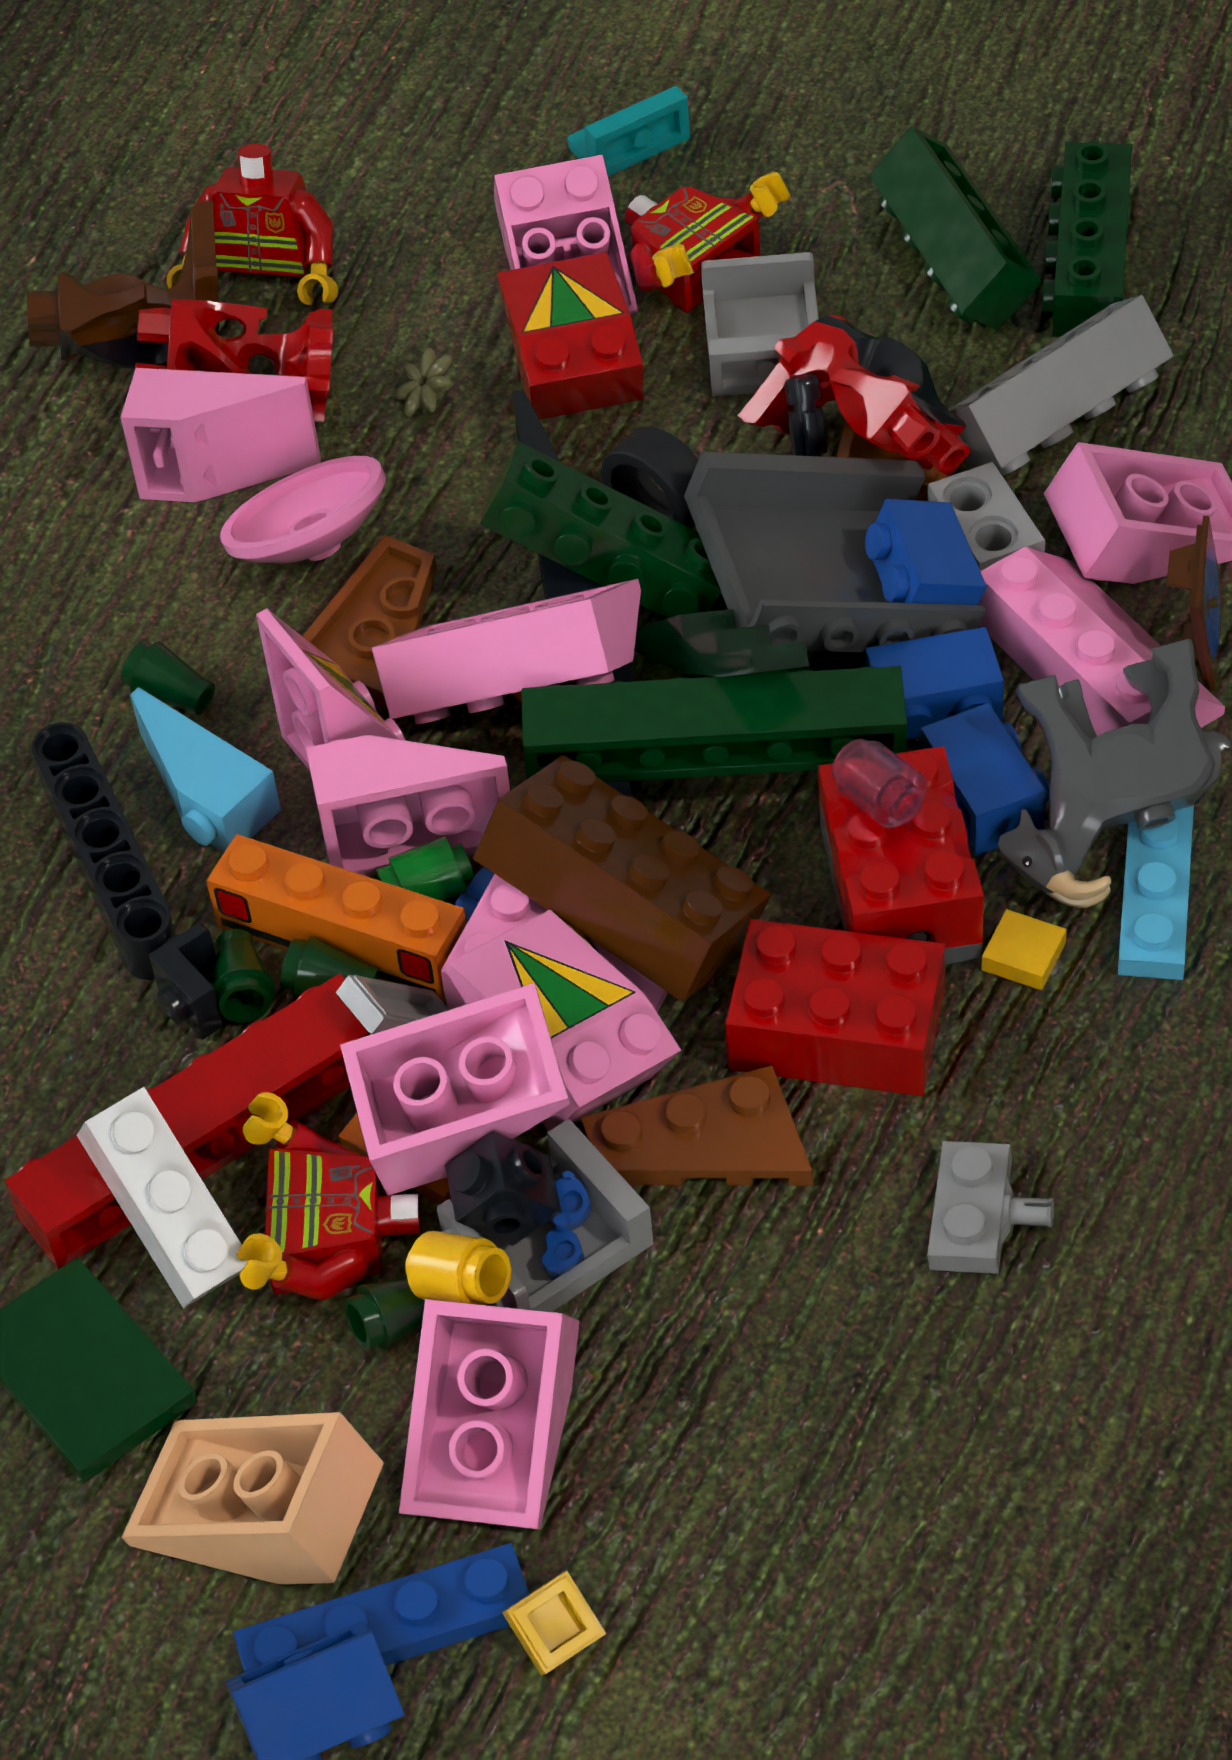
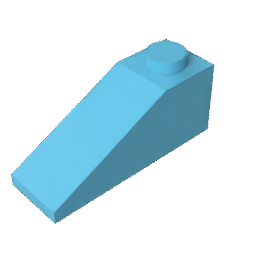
(208, 779)

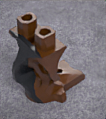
(104, 314)

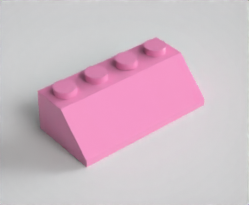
(1072, 629)
(508, 650)

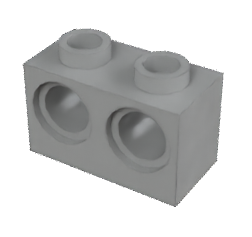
(987, 513)

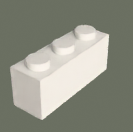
(162, 1196)

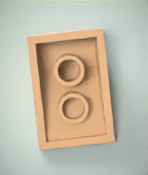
(258, 1495)

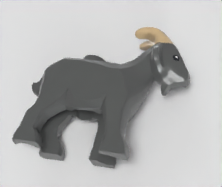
(1112, 777)

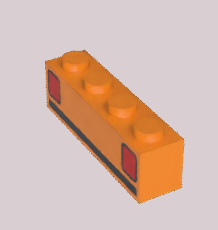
(294, 896)

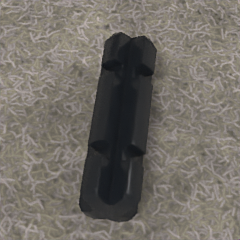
(806, 418)

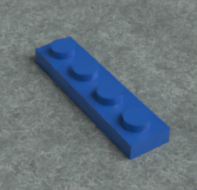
(404, 1614)

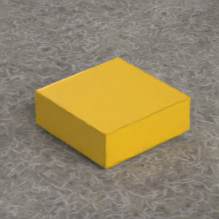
(1024, 949)
(554, 1623)

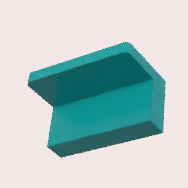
(635, 131)

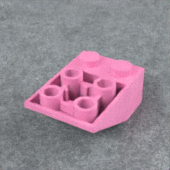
(561, 215)
(215, 431)

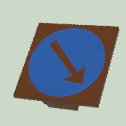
(1197, 570)

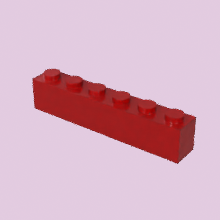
(205, 1106)

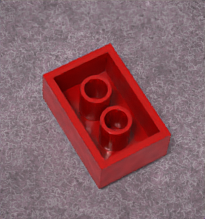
(836, 1006)

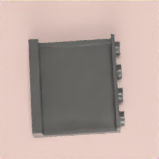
(794, 553)

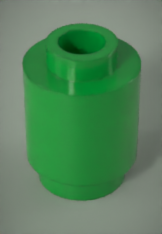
(430, 870)

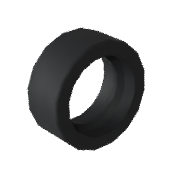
(655, 455)

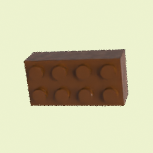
(621, 876)

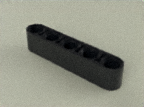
(103, 845)

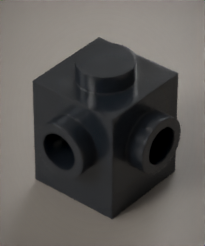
(502, 1188)

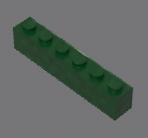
(713, 723)

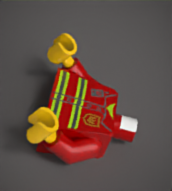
(268, 225)
(693, 228)
(320, 1210)

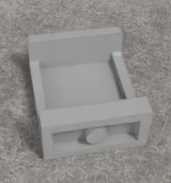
(751, 308)
(609, 1237)

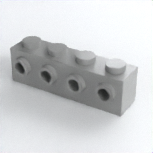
(1061, 384)

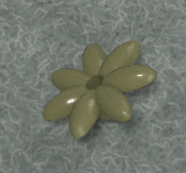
(425, 382)

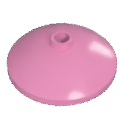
(305, 512)

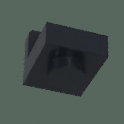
(180, 974)

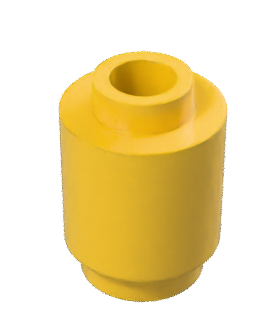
(457, 1269)

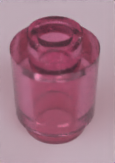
(879, 782)

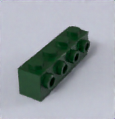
(954, 230)
(1090, 232)
(600, 533)

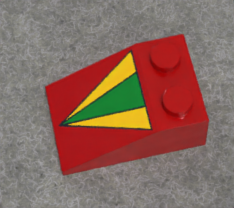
(572, 335)

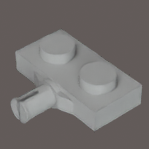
(977, 1208)

